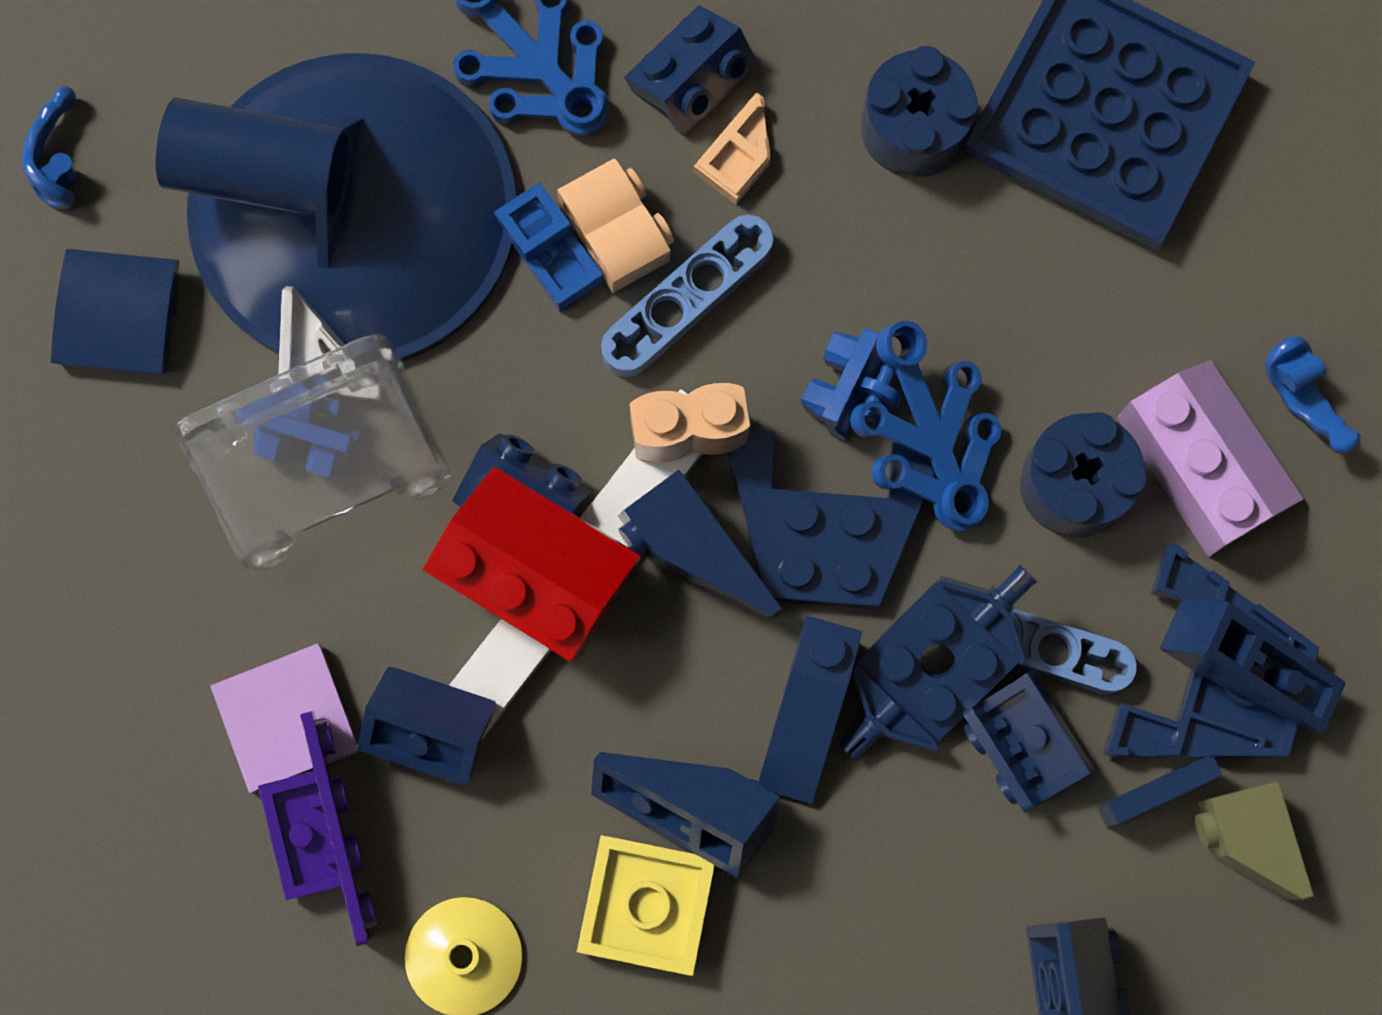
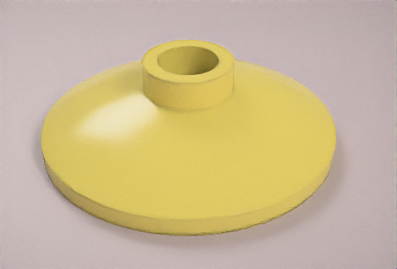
(494, 963)

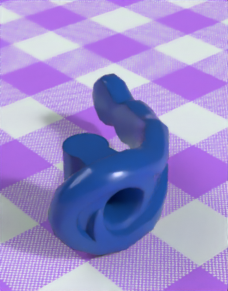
(53, 179)
(1294, 375)

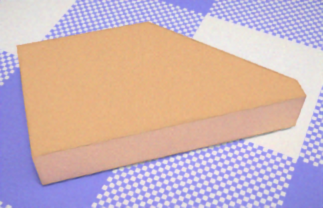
(738, 153)

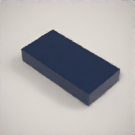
(1159, 791)

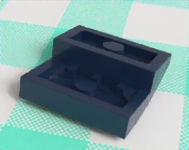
(114, 311)

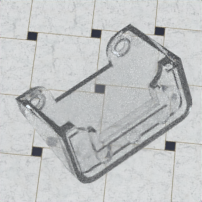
(311, 447)

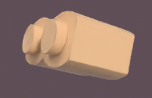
(615, 224)
(704, 421)

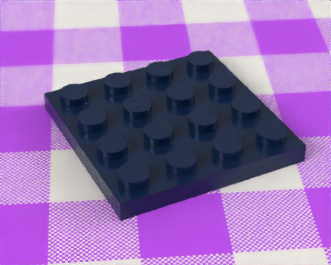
(1110, 112)

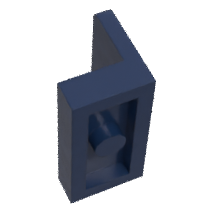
(425, 725)

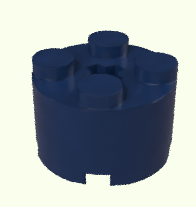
(943, 109)
(1090, 445)

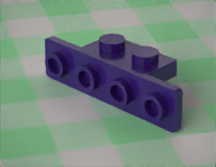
(309, 832)

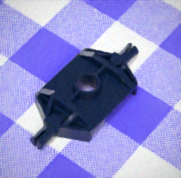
(923, 706)

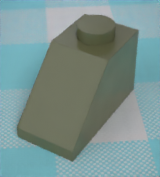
(1255, 838)

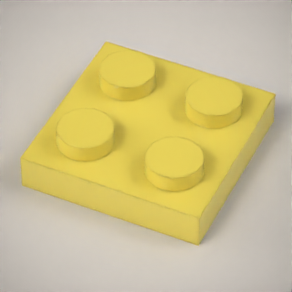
(646, 905)

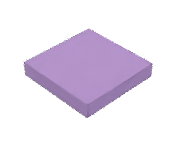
(265, 721)

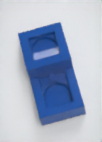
(549, 247)

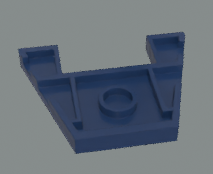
(819, 543)
(1210, 716)

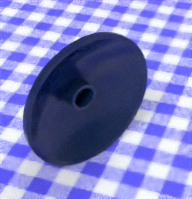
(351, 186)

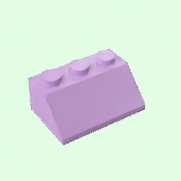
(1209, 456)

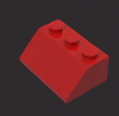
(532, 563)

